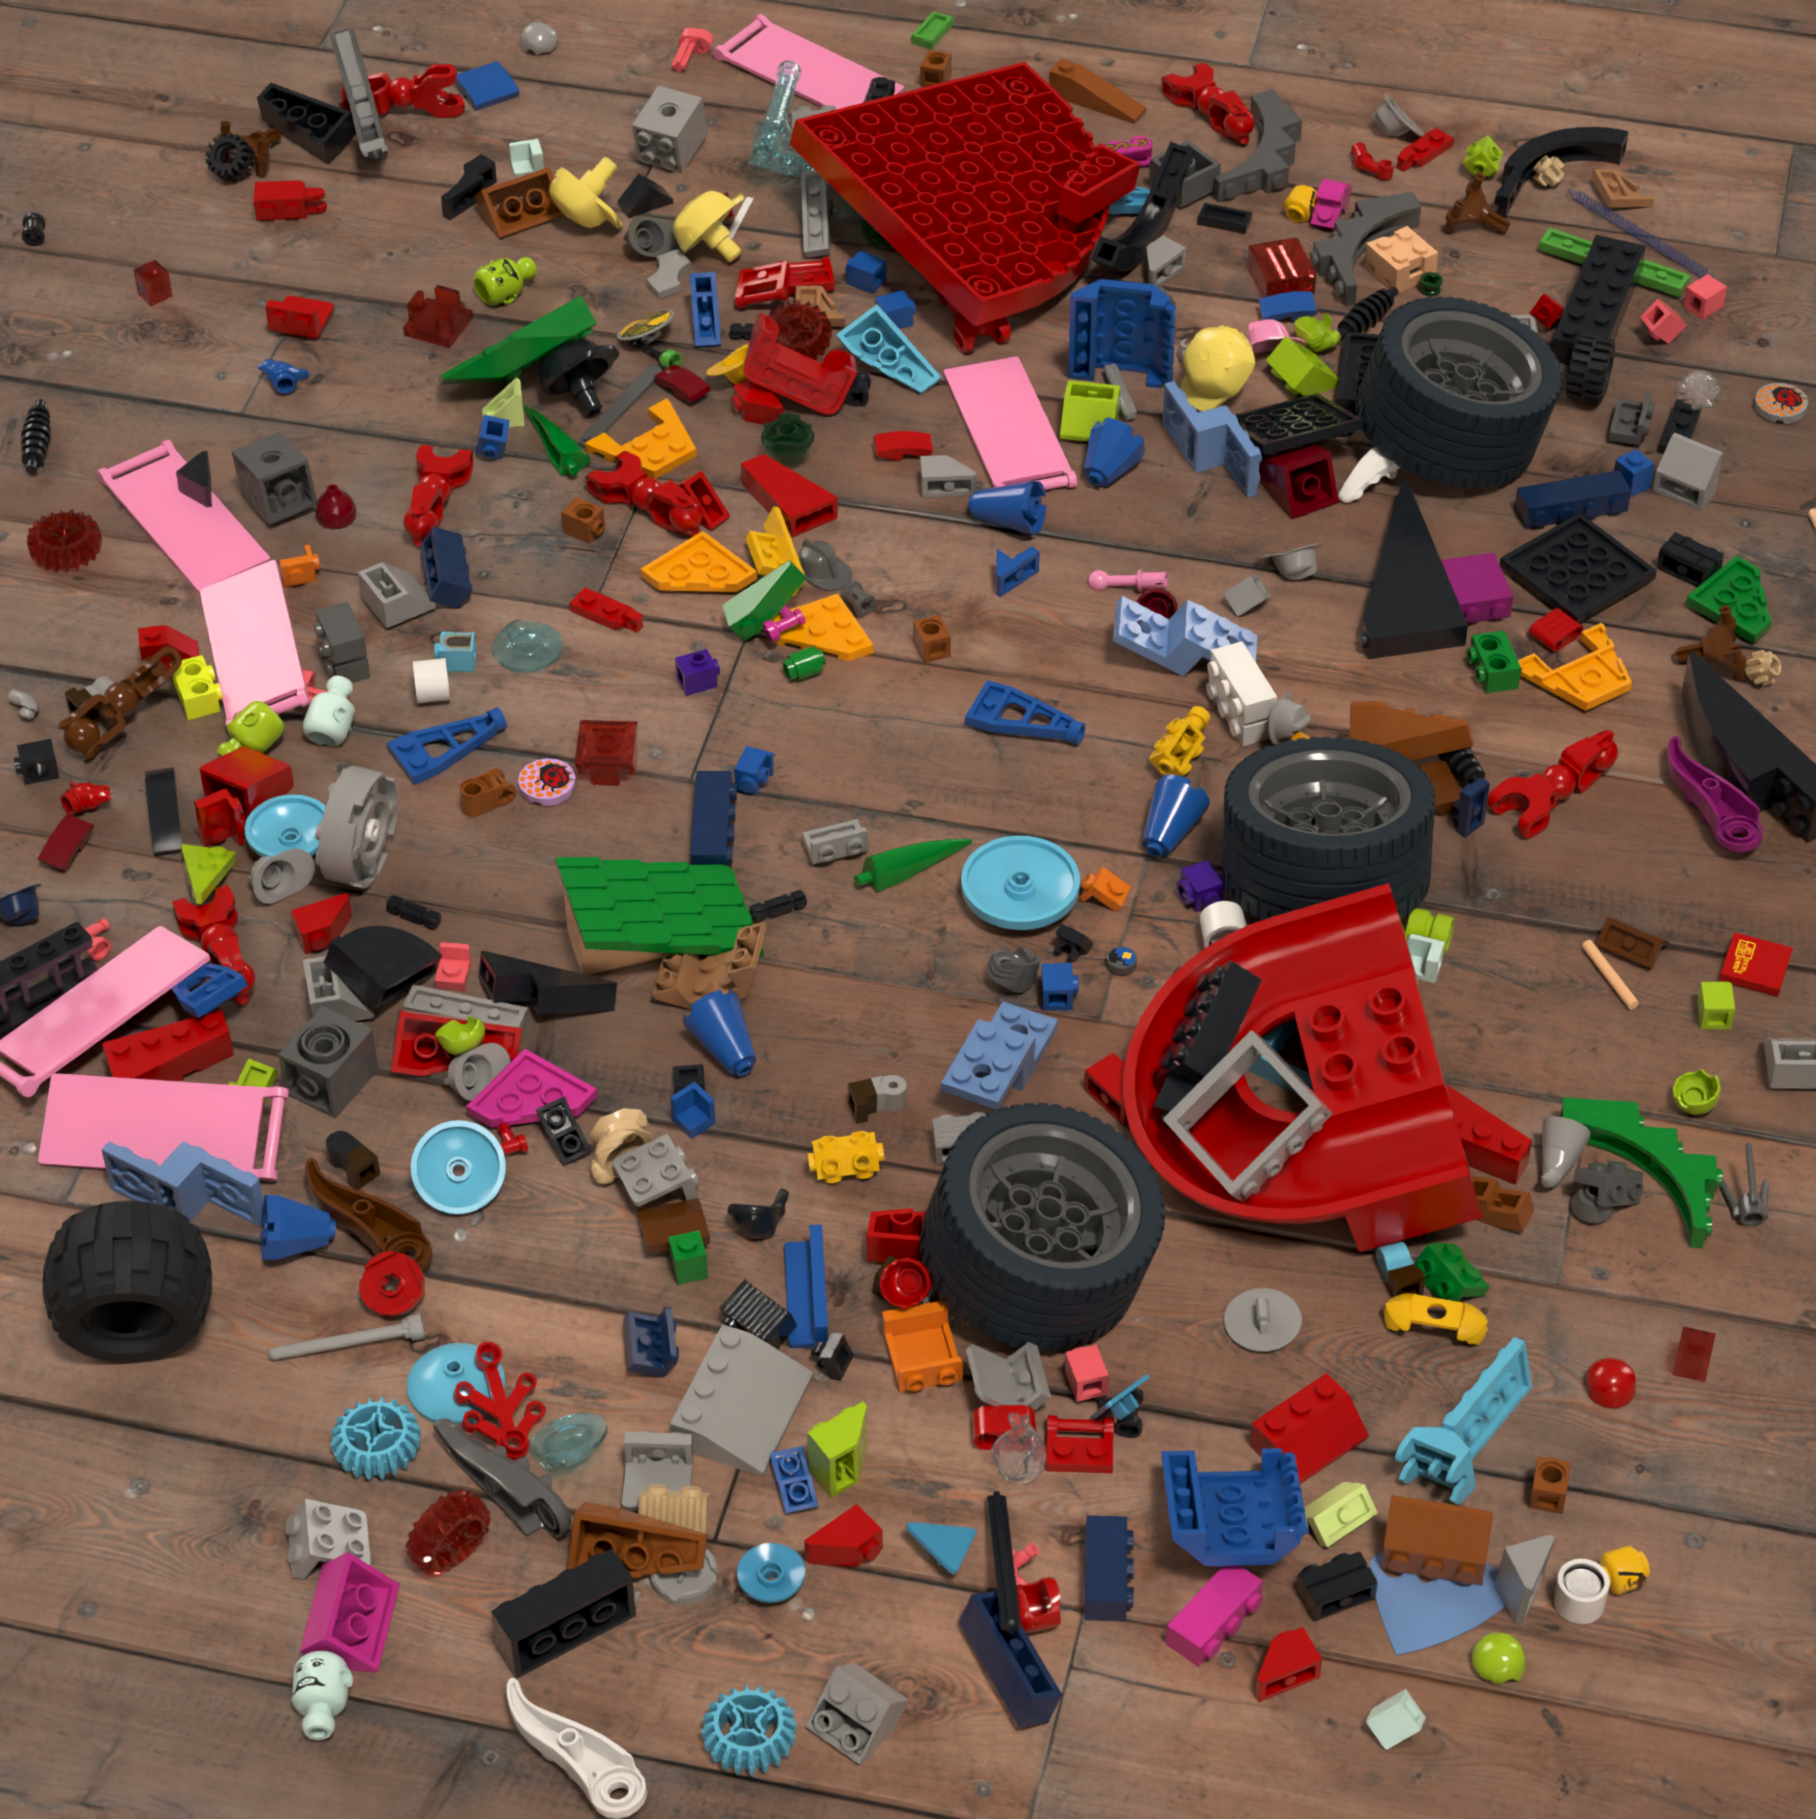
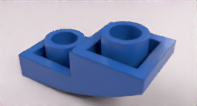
(1288, 305)
(793, 1480)

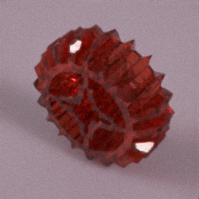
(800, 336)
(64, 540)
(448, 1532)

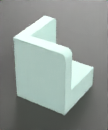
(526, 157)
(1426, 956)
(1395, 1719)

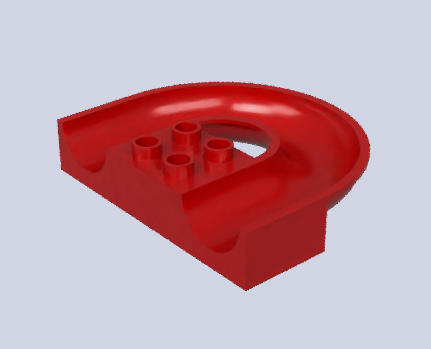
(1393, 1140)

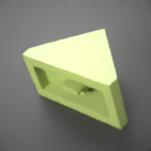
(507, 404)

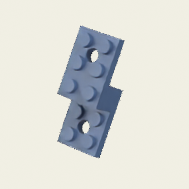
(1211, 439)
(1179, 640)
(1001, 1054)
(184, 1181)

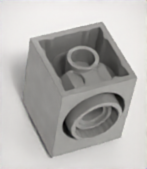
(670, 129)

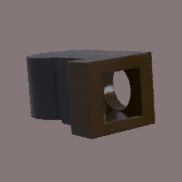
(353, 1157)

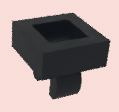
(1073, 939)
(834, 1355)

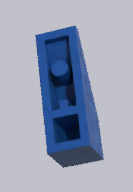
(705, 309)

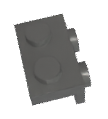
(1631, 420)
(1615, 1183)

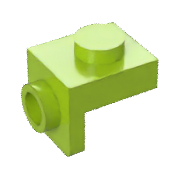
(256, 1075)

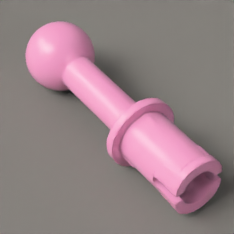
(1100, 580)

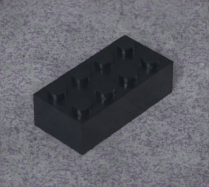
(1209, 1022)
(563, 1613)

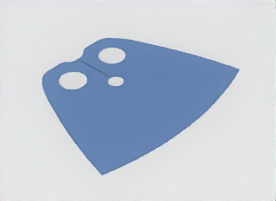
(1432, 1612)

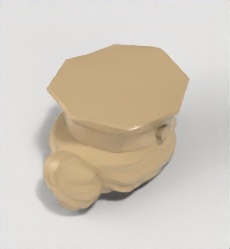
(615, 1136)

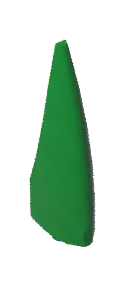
(561, 448)
(904, 862)

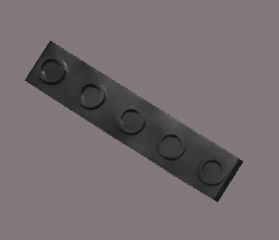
(544, 986)

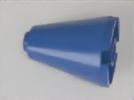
(1011, 506)
(1172, 813)
(722, 1030)

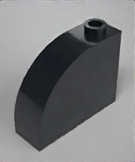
(381, 962)

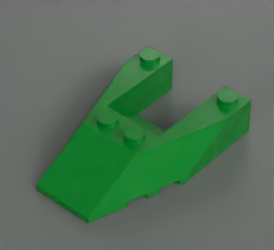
(525, 346)

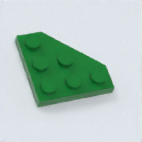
(1740, 588)

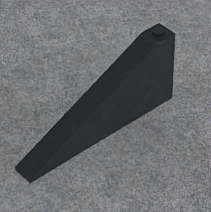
(1411, 594)

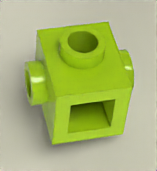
(1483, 157)

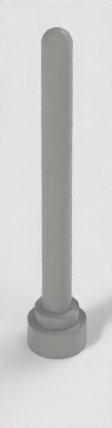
(409, 1328)

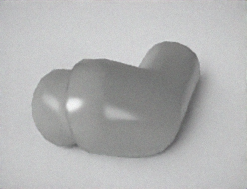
(26, 701)

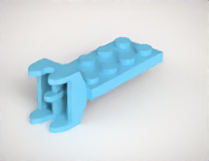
(1448, 1451)

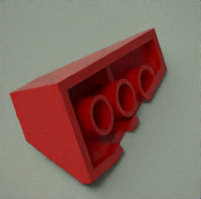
(419, 1051)

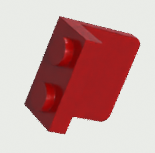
(298, 316)

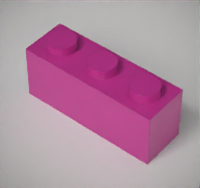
(1214, 1613)

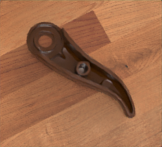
(370, 1218)

